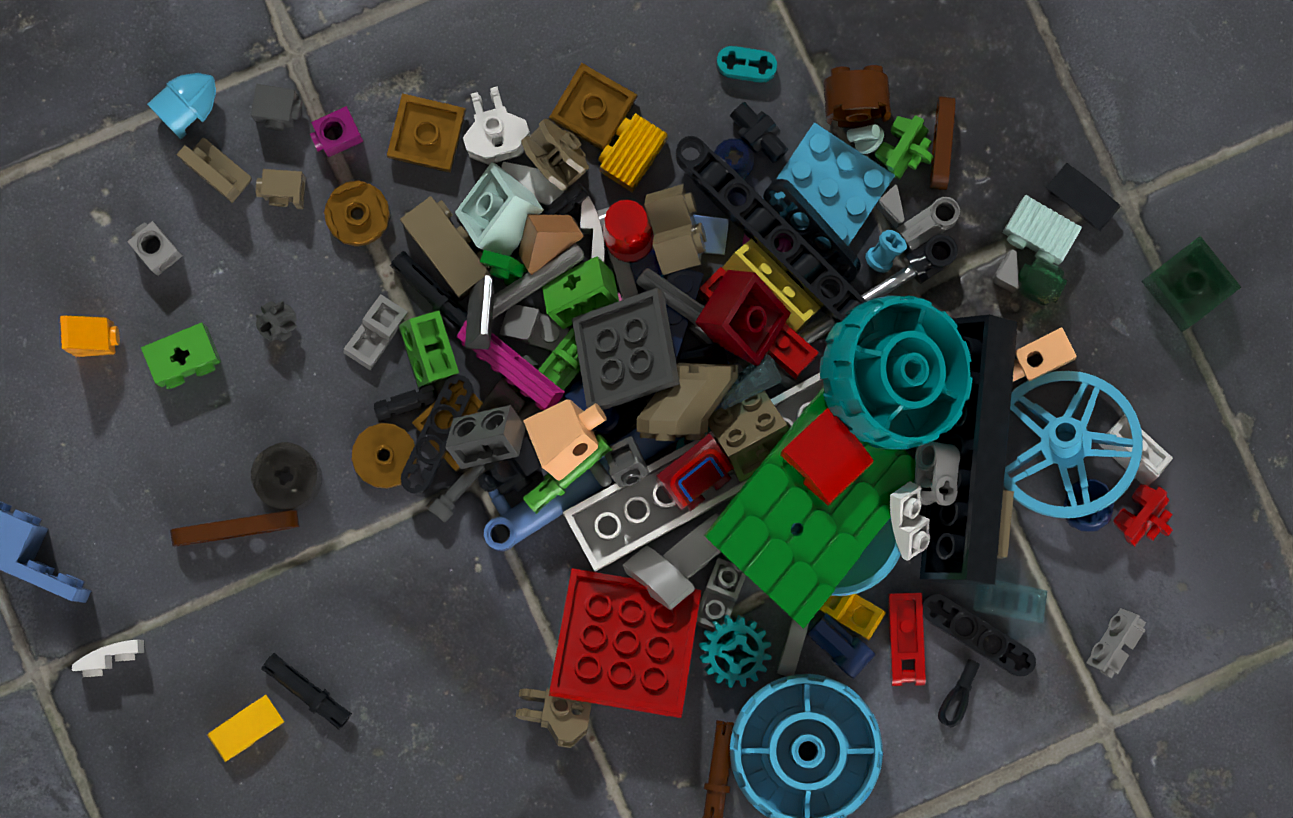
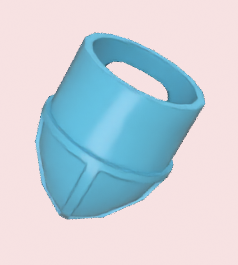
(184, 101)

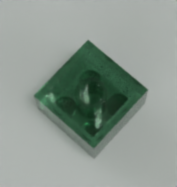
(1191, 284)

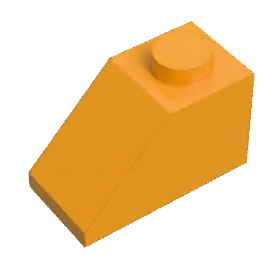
(88, 335)

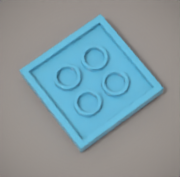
(835, 181)

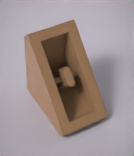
(546, 238)

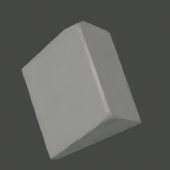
(891, 207)
(1007, 273)

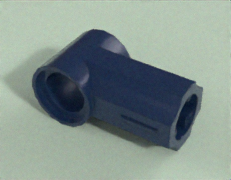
(847, 651)

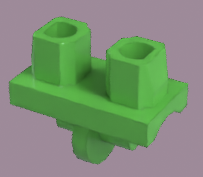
(910, 149)
(563, 362)

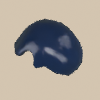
(1093, 521)

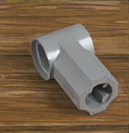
(926, 224)

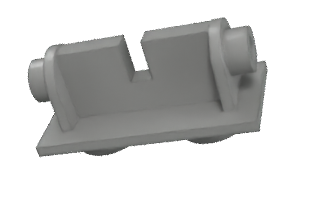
(1123, 629)

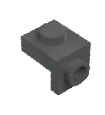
(626, 463)

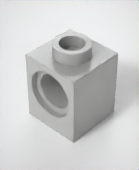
(164, 257)

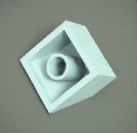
(497, 211)

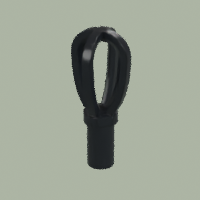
(963, 684)

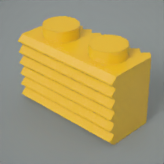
(633, 151)

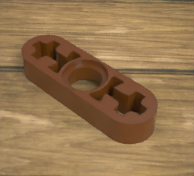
(942, 143)

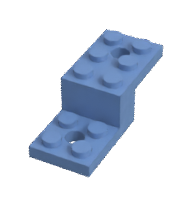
(19, 545)

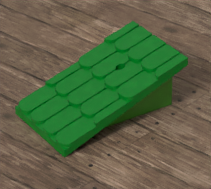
(808, 561)

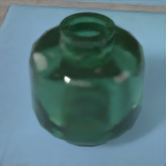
(1041, 282)

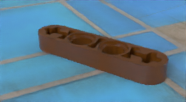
(234, 528)

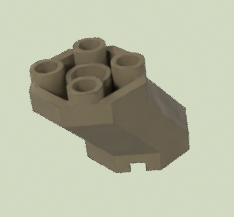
(685, 408)

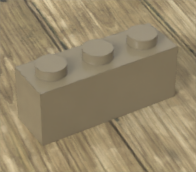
(445, 246)

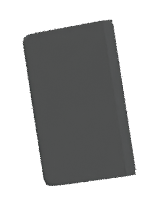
(480, 315)

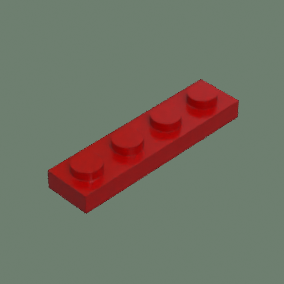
(787, 349)

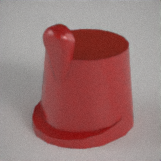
(627, 231)

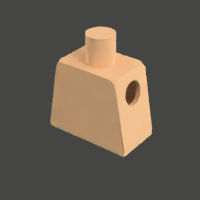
(1052, 348)
(564, 436)

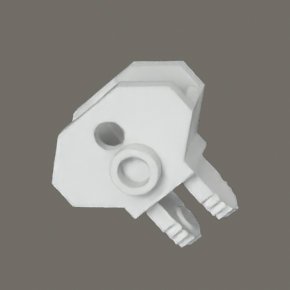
(494, 128)

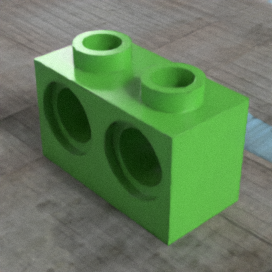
(428, 348)

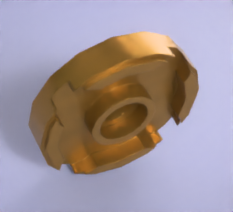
(345, 201)
(366, 450)

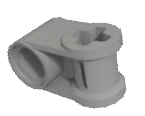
(938, 470)

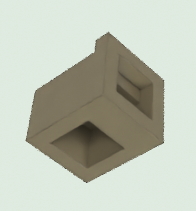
(282, 187)

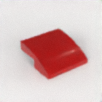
(827, 456)

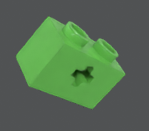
(580, 291)
(163, 353)

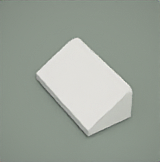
(1153, 458)

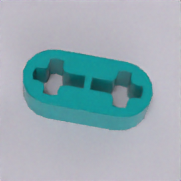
(746, 56)

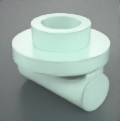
(866, 138)

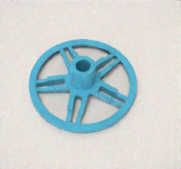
(1068, 442)

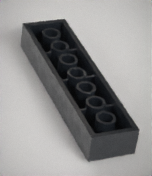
(968, 530)

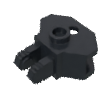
(512, 472)

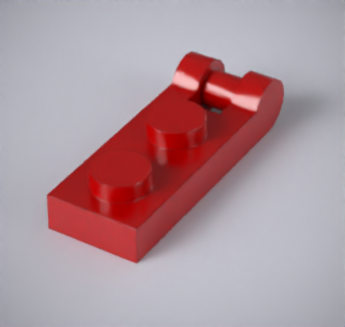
(906, 638)

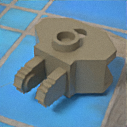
(556, 154)
(557, 716)

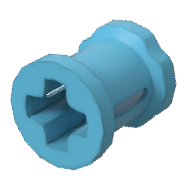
(883, 254)

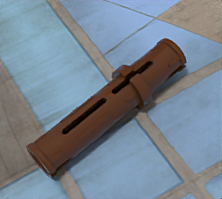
(719, 771)

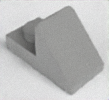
(532, 328)

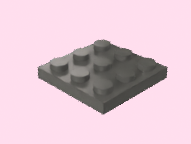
(626, 350)

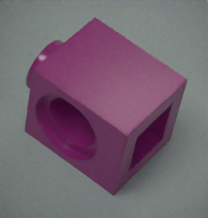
(339, 118)

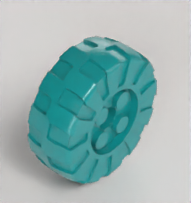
(896, 372)

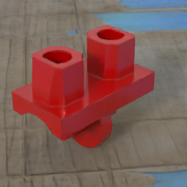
(1136, 526)

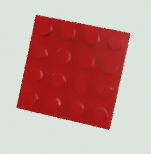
(623, 645)

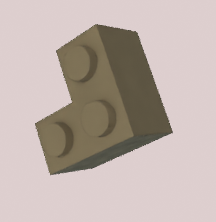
(677, 237)

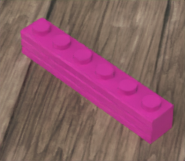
(517, 371)

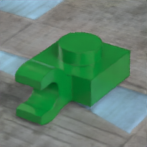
(503, 266)

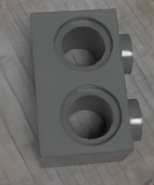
(485, 437)

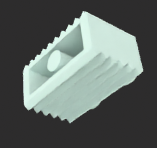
(1041, 230)

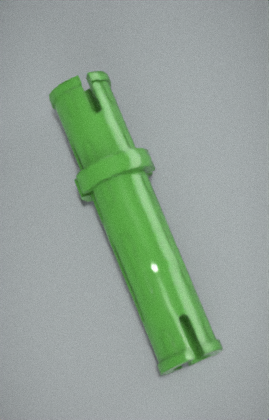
(552, 487)

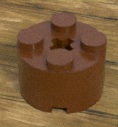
(857, 96)

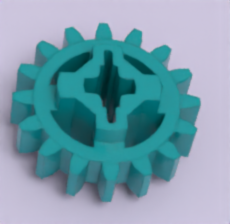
(737, 636)

